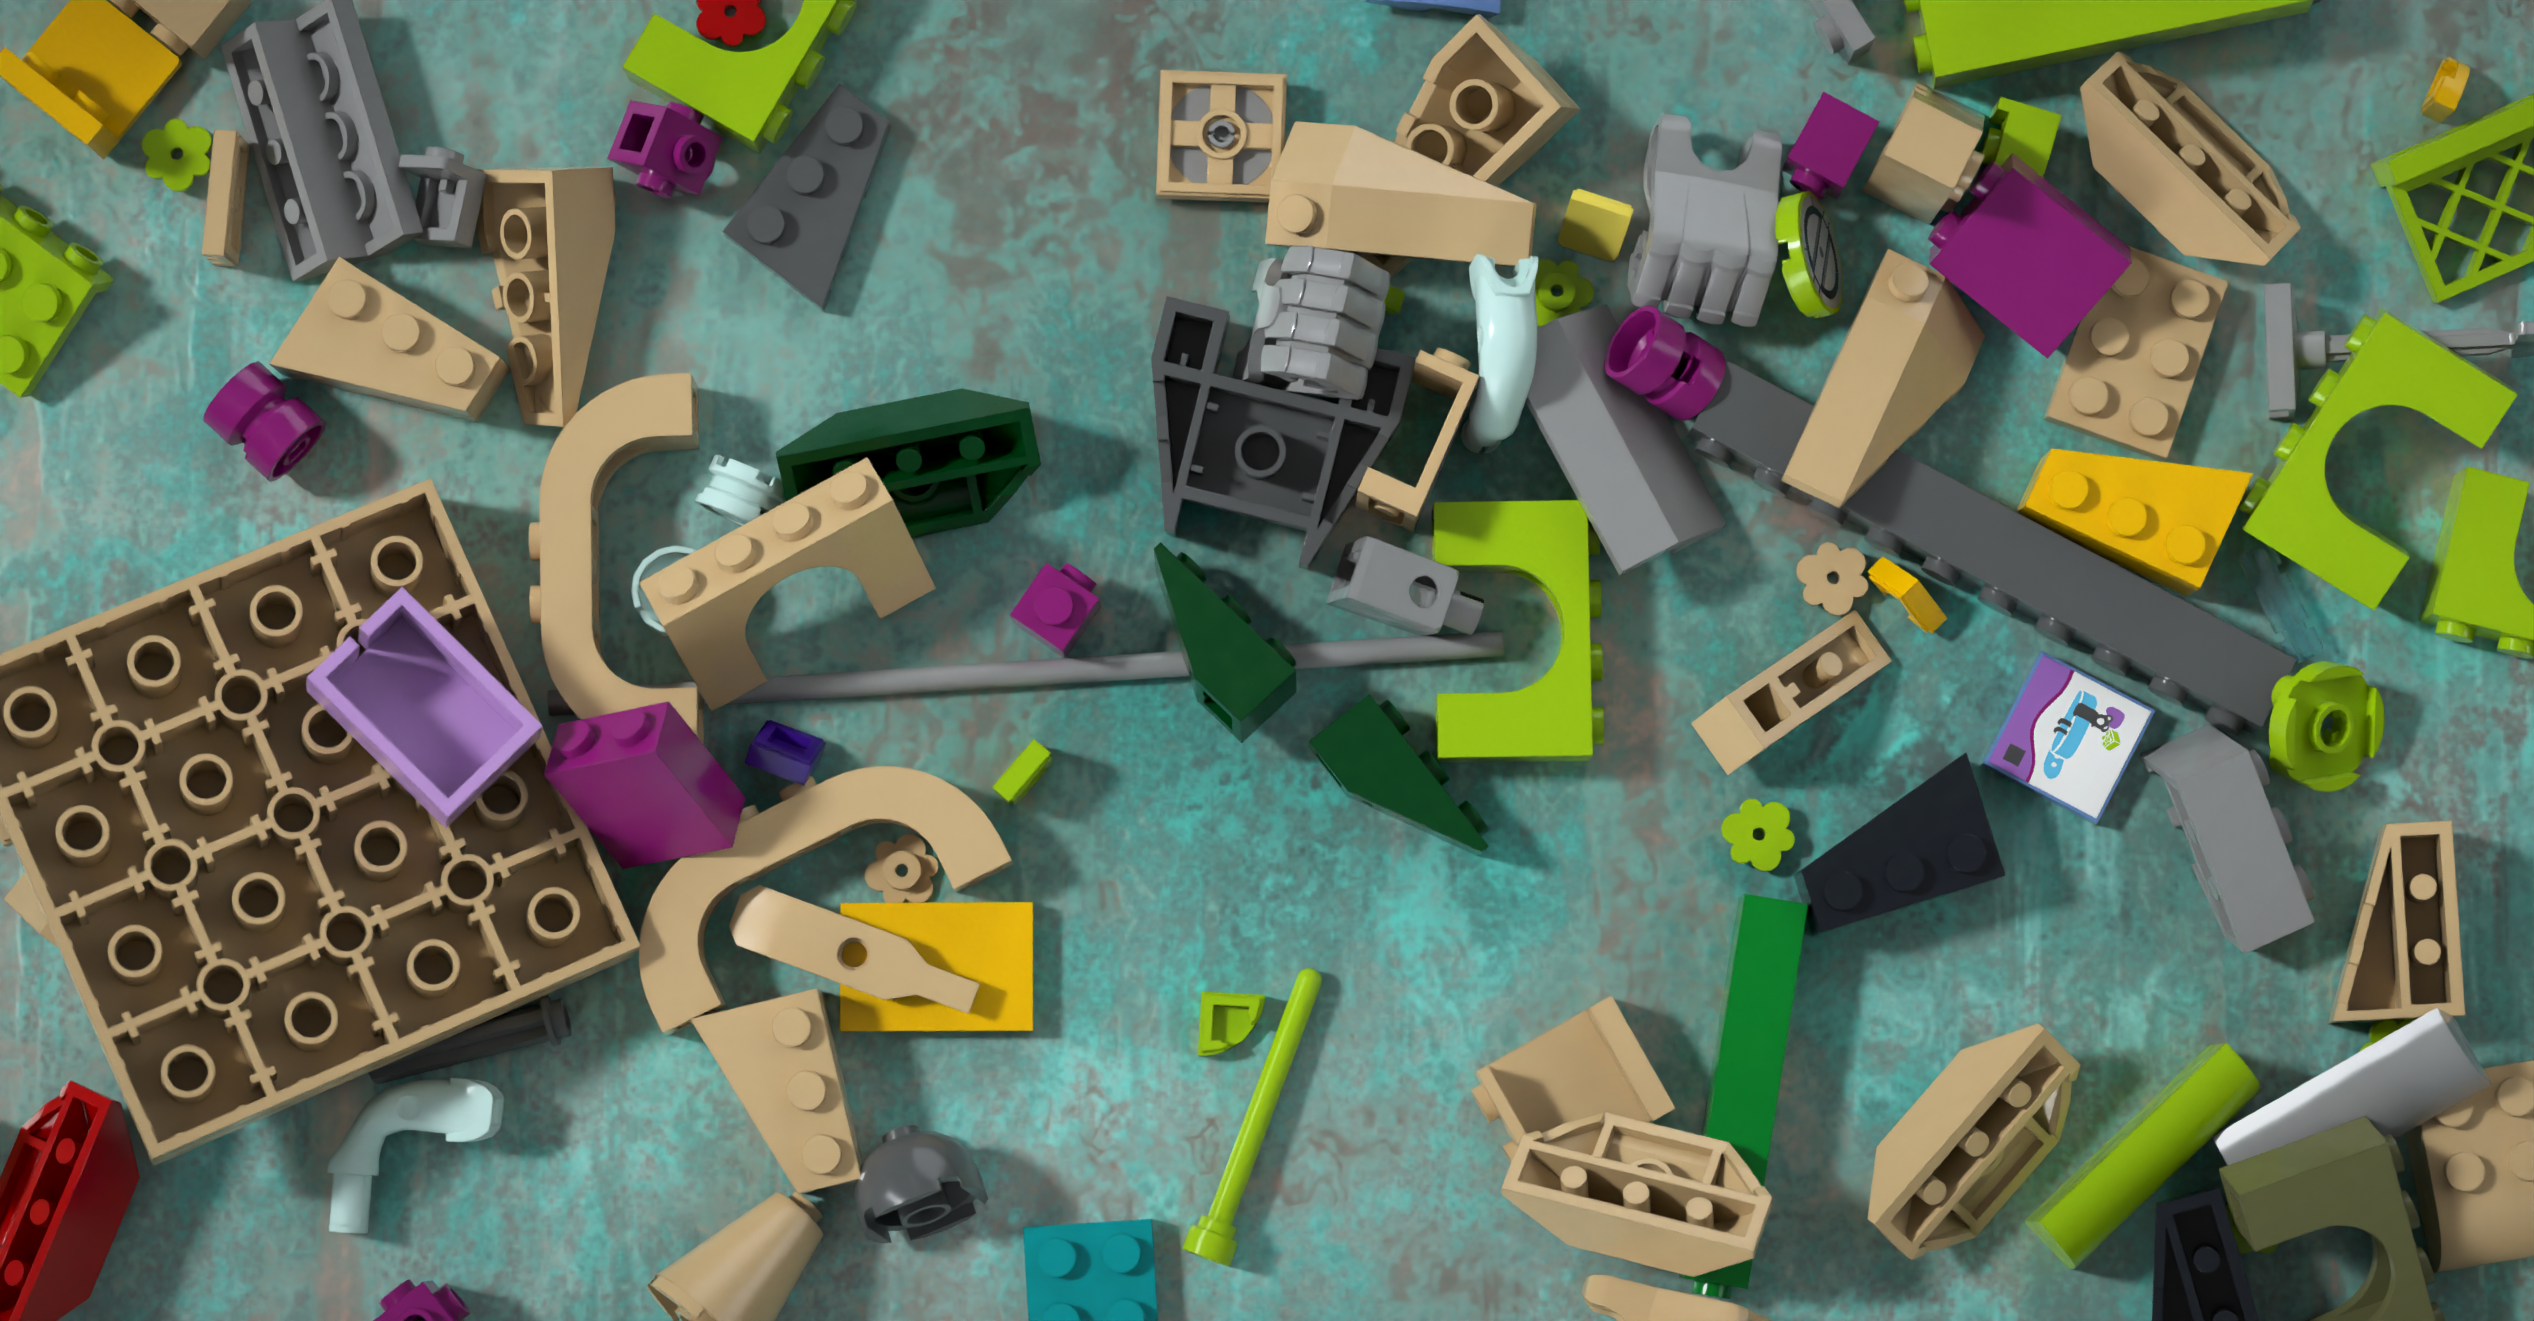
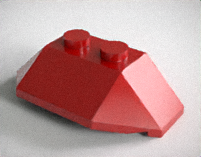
(62, 1203)

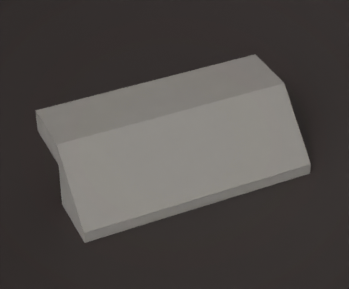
(321, 139)
(1616, 446)

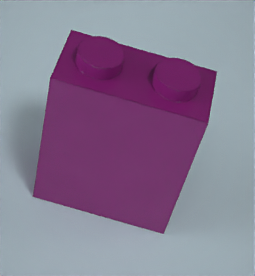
(2027, 254)
(645, 785)

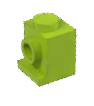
(2023, 131)

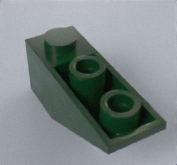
(1228, 663)
(1381, 770)

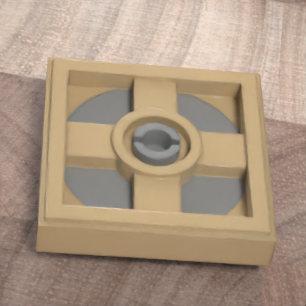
(1219, 135)

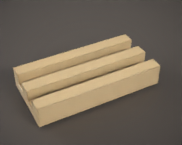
(226, 198)

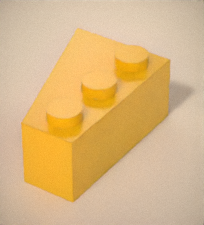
(2137, 511)

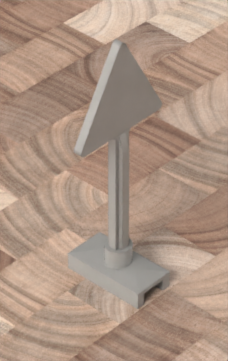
(2296, 350)

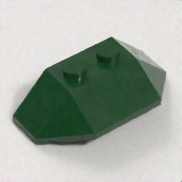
(940, 455)

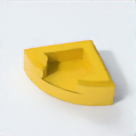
(2445, 90)
(1910, 592)

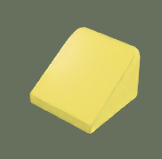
(1595, 225)

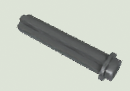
(498, 1035)

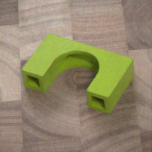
(737, 91)
(2386, 367)
(1551, 549)
(2473, 567)

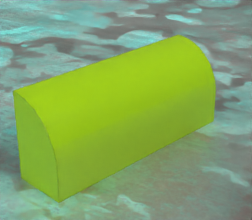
(2144, 1154)

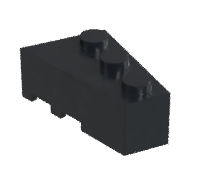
(1906, 855)
(2198, 1262)

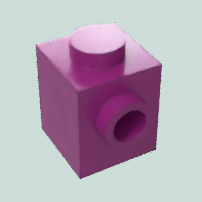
(1829, 147)
(1057, 607)

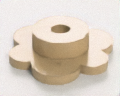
(1846, 565)
(907, 851)

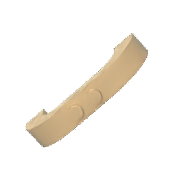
(600, 438)
(807, 818)

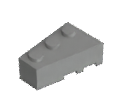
(2234, 836)

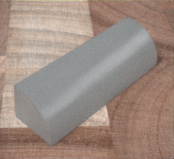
(2390, 1082)

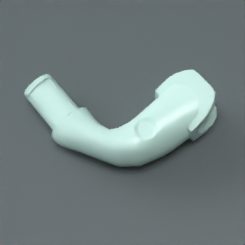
(1505, 350)
(454, 1106)

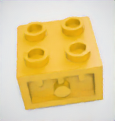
(92, 72)

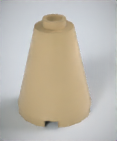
(744, 1267)

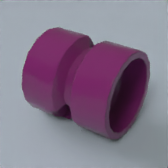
(1664, 363)
(256, 413)

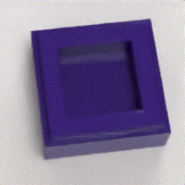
(785, 752)

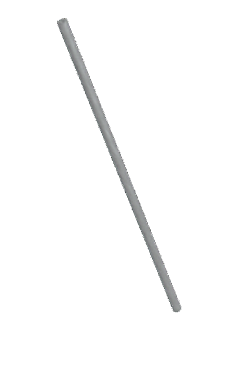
(1085, 669)

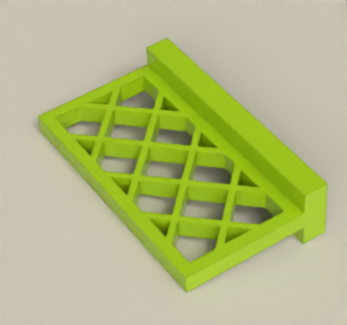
(2459, 151)

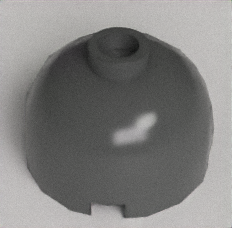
(916, 1185)

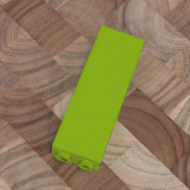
(2002, 37)

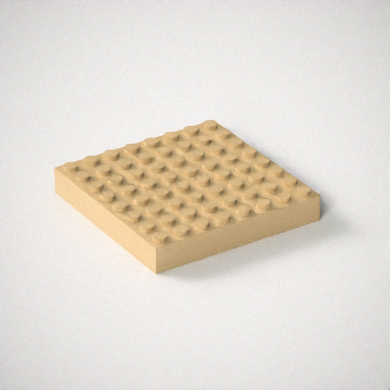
(242, 872)

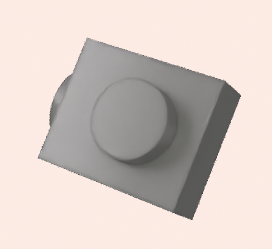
(1842, 28)
(446, 196)

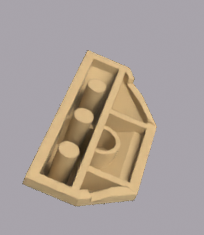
(2183, 165)
(1971, 1140)
(1640, 1193)

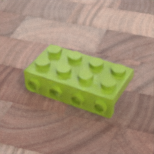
(41, 293)

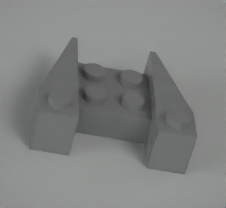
(1258, 445)

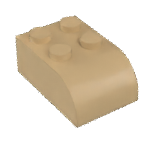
(2479, 1173)

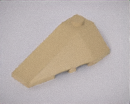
(1481, 110)
(1381, 199)
(551, 256)
(1892, 373)

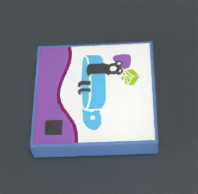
(2068, 737)

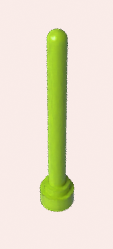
(1215, 1233)

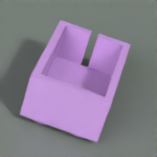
(424, 707)

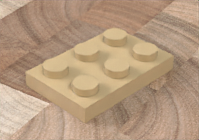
(2138, 356)

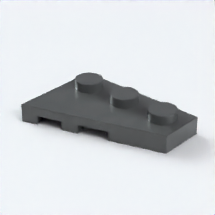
(811, 197)

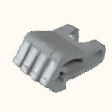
(1708, 228)
(1315, 323)

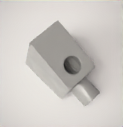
(1376, 584)

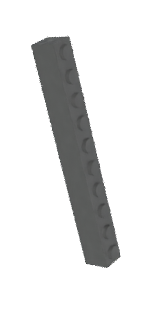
(2009, 561)

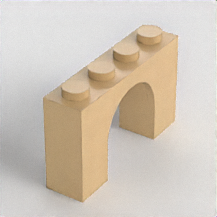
(836, 524)

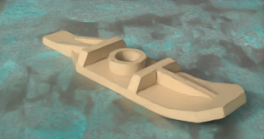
(816, 940)

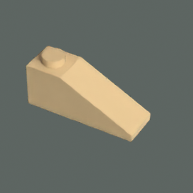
(1790, 692)

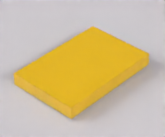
(970, 939)

